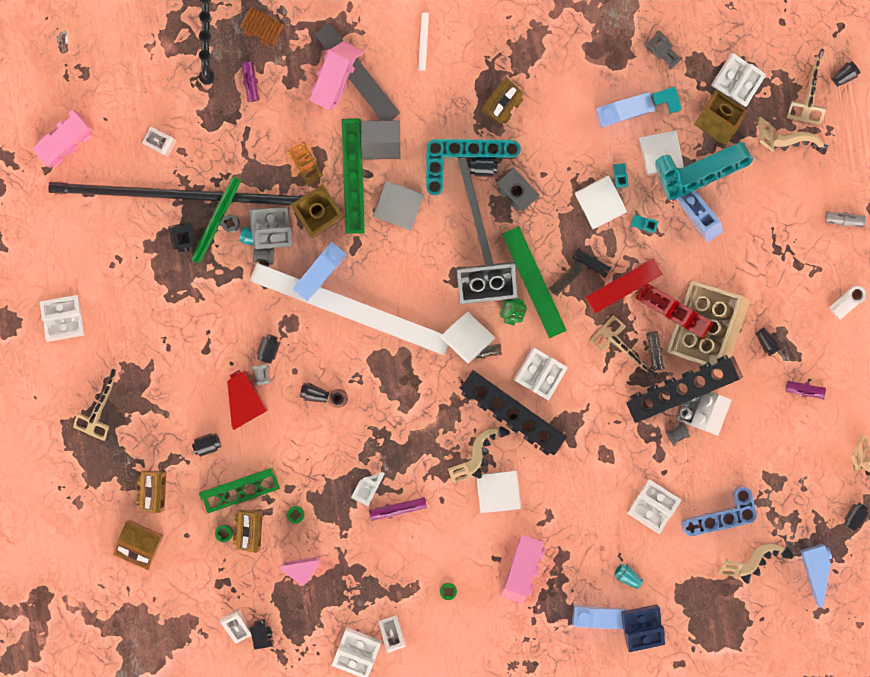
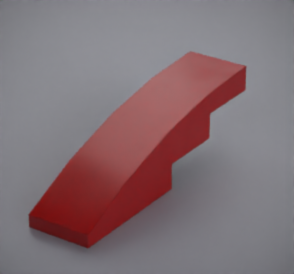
(623, 286)
(674, 310)

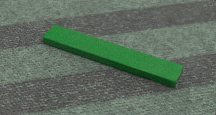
(353, 176)
(534, 282)

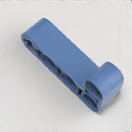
(738, 520)

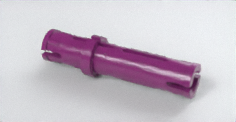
(397, 509)

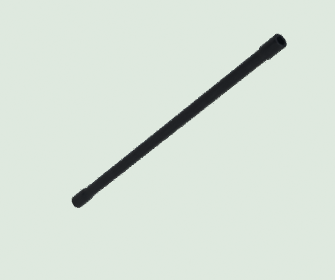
(64, 188)

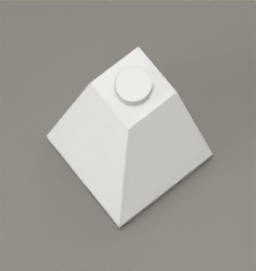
(657, 146)

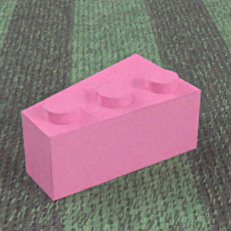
(334, 75)
(63, 139)
(523, 569)

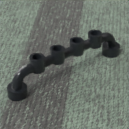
(206, 76)

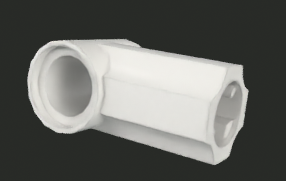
(846, 302)

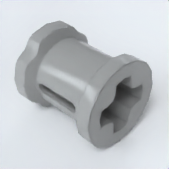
(261, 374)

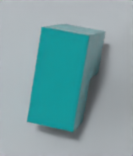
(669, 97)
(620, 176)
(645, 224)

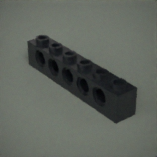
(640, 411)
(555, 438)

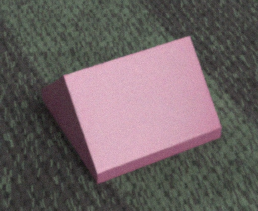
(301, 569)

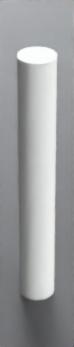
(423, 41)

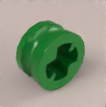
(300, 518)
(219, 537)
(447, 597)

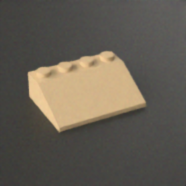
(727, 314)

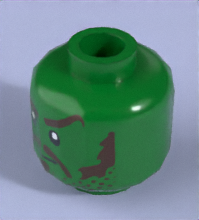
(513, 311)

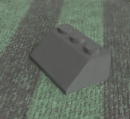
(487, 283)

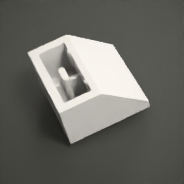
(705, 412)

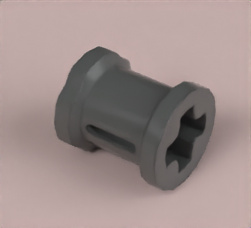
(228, 218)
(263, 255)
(677, 434)

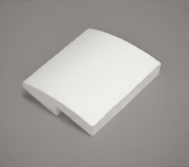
(738, 80)
(600, 202)
(62, 318)
(467, 337)
(540, 373)
(499, 492)
(654, 506)
(356, 653)

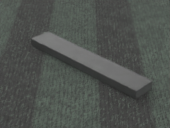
(361, 78)
(475, 211)

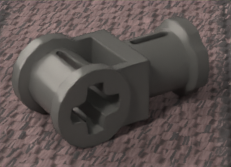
(663, 49)

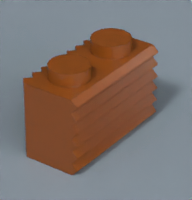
(261, 26)

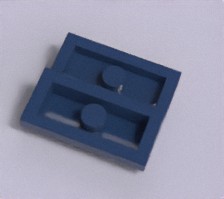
(643, 628)

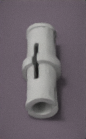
(845, 219)

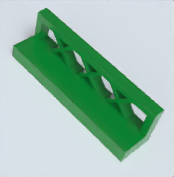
(233, 485)

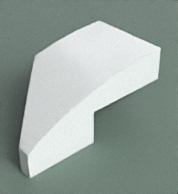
(366, 488)

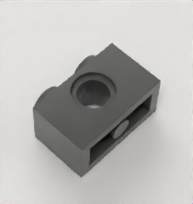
(513, 179)

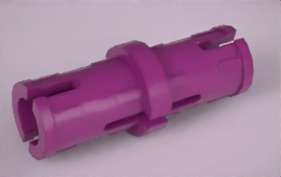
(250, 81)
(805, 389)

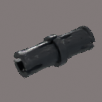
(591, 262)

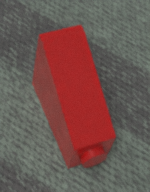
(243, 399)

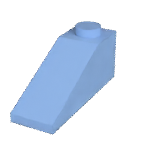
(624, 110)
(701, 215)
(319, 271)
(817, 568)
(597, 617)

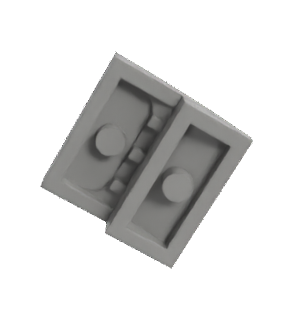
(398, 205)
(270, 227)

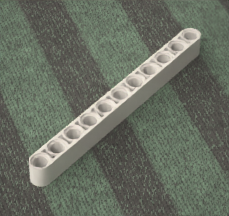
(352, 310)

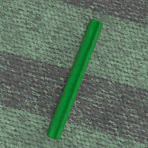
(216, 219)

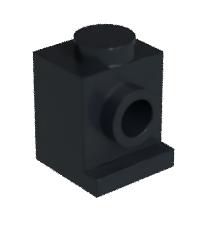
(185, 230)
(261, 634)

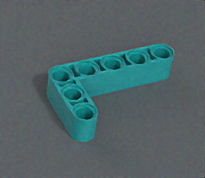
(463, 144)
(701, 173)

